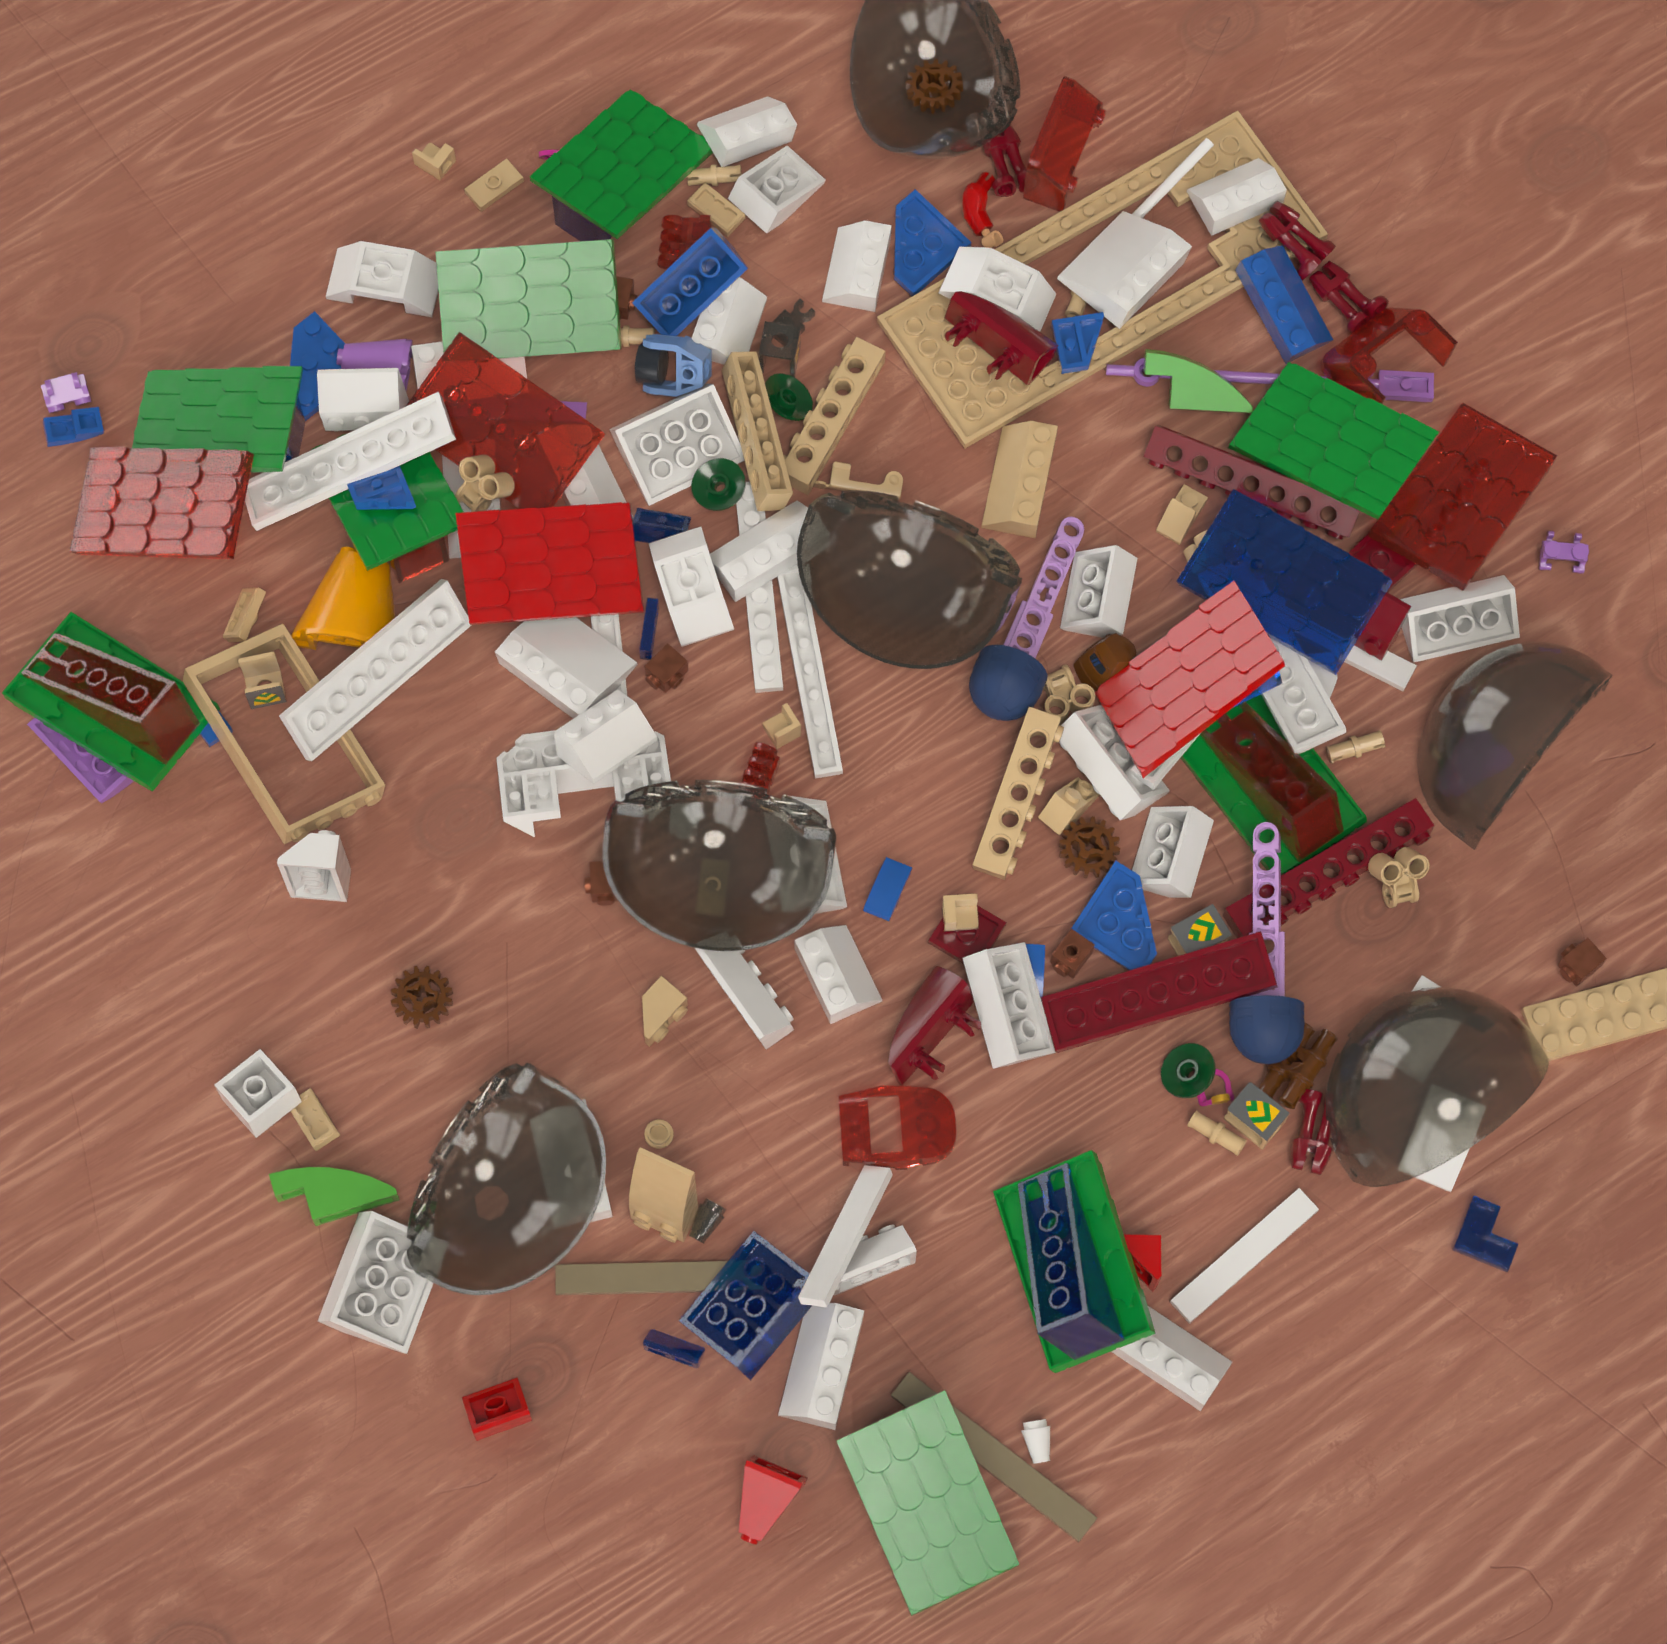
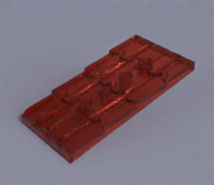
(510, 421)
(1462, 496)
(162, 502)

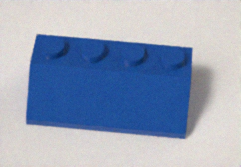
(691, 283)
(1283, 303)

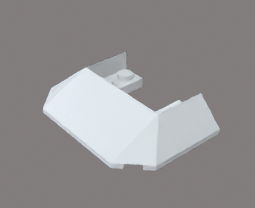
(535, 775)

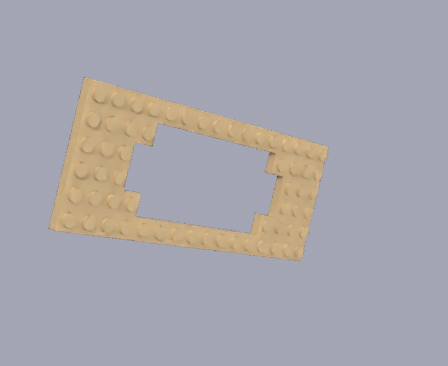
(958, 376)

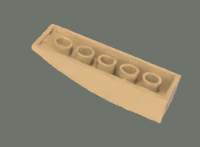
(662, 1196)

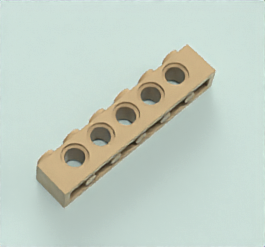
(859, 355)
(757, 431)
(1035, 723)

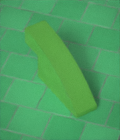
(1194, 384)
(332, 1191)

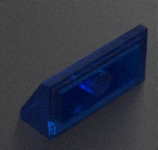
(657, 525)
(673, 1348)

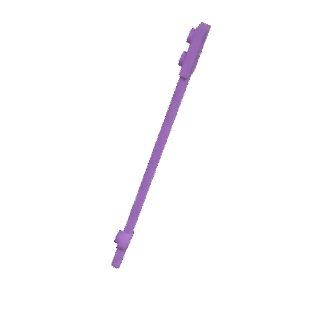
(1392, 384)

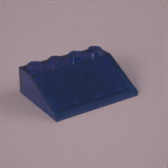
(751, 1306)

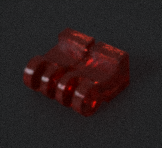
(680, 230)
(761, 766)

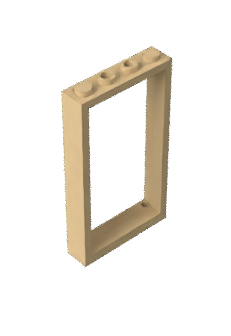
(228, 660)

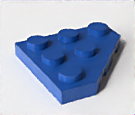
(923, 243)
(314, 349)
(1119, 920)

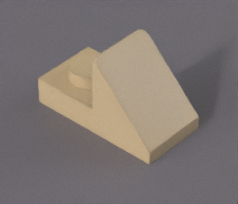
(1181, 514)

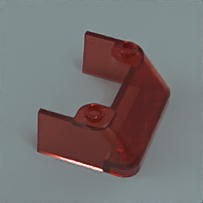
(1061, 144)
(1351, 359)

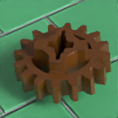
(934, 86)
(1080, 841)
(410, 994)

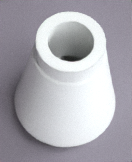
(1037, 1440)

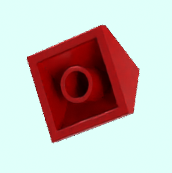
(1146, 1257)
(496, 1409)

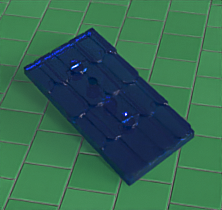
(1294, 581)

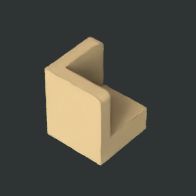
(435, 160)
(783, 727)
(960, 912)

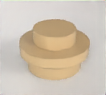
(658, 1134)

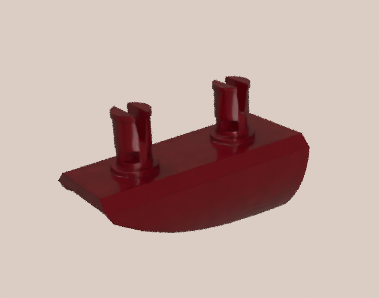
(1001, 334)
(927, 1020)

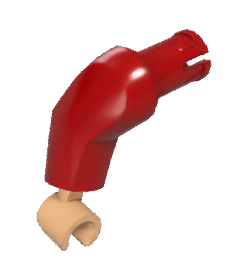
(975, 212)

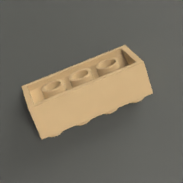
(1020, 478)

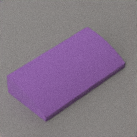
(94, 773)

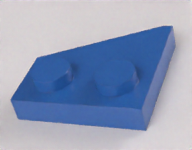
(1076, 340)
(382, 491)

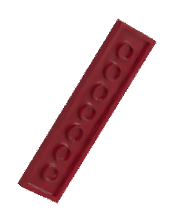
(1159, 992)

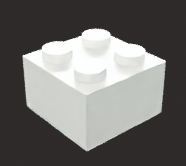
(258, 1093)

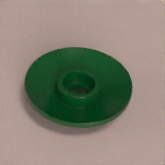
(788, 397)
(717, 473)
(1180, 1063)

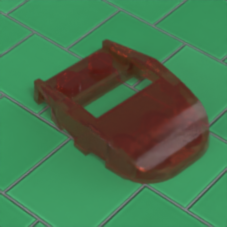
(926, 1127)

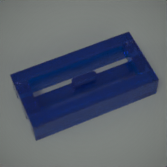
(649, 629)

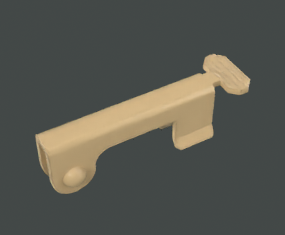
(840, 481)

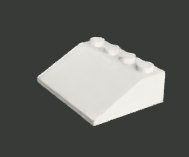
(1125, 266)
(675, 440)
(565, 662)
(376, 1287)

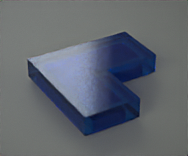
(1477, 1240)

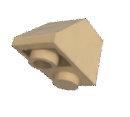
(1068, 805)
(660, 1008)

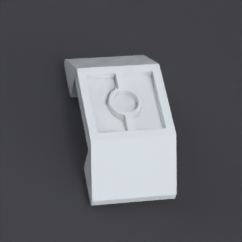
(386, 275)
(1001, 281)
(691, 586)

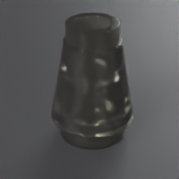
(706, 1220)

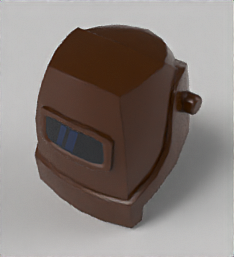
(1104, 660)

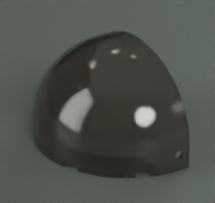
(903, 34)
(904, 578)
(1496, 728)
(717, 862)
(1427, 1082)
(508, 1185)

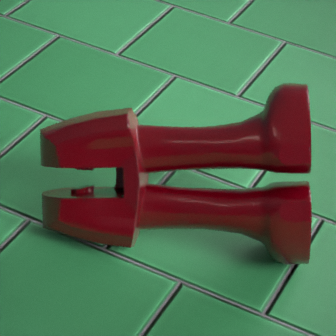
(1006, 144)
(1277, 228)
(1336, 280)
(1320, 1146)

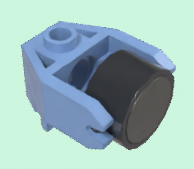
(692, 365)

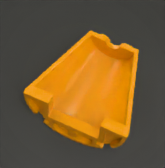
(347, 604)

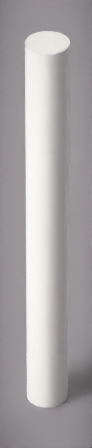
(1173, 178)

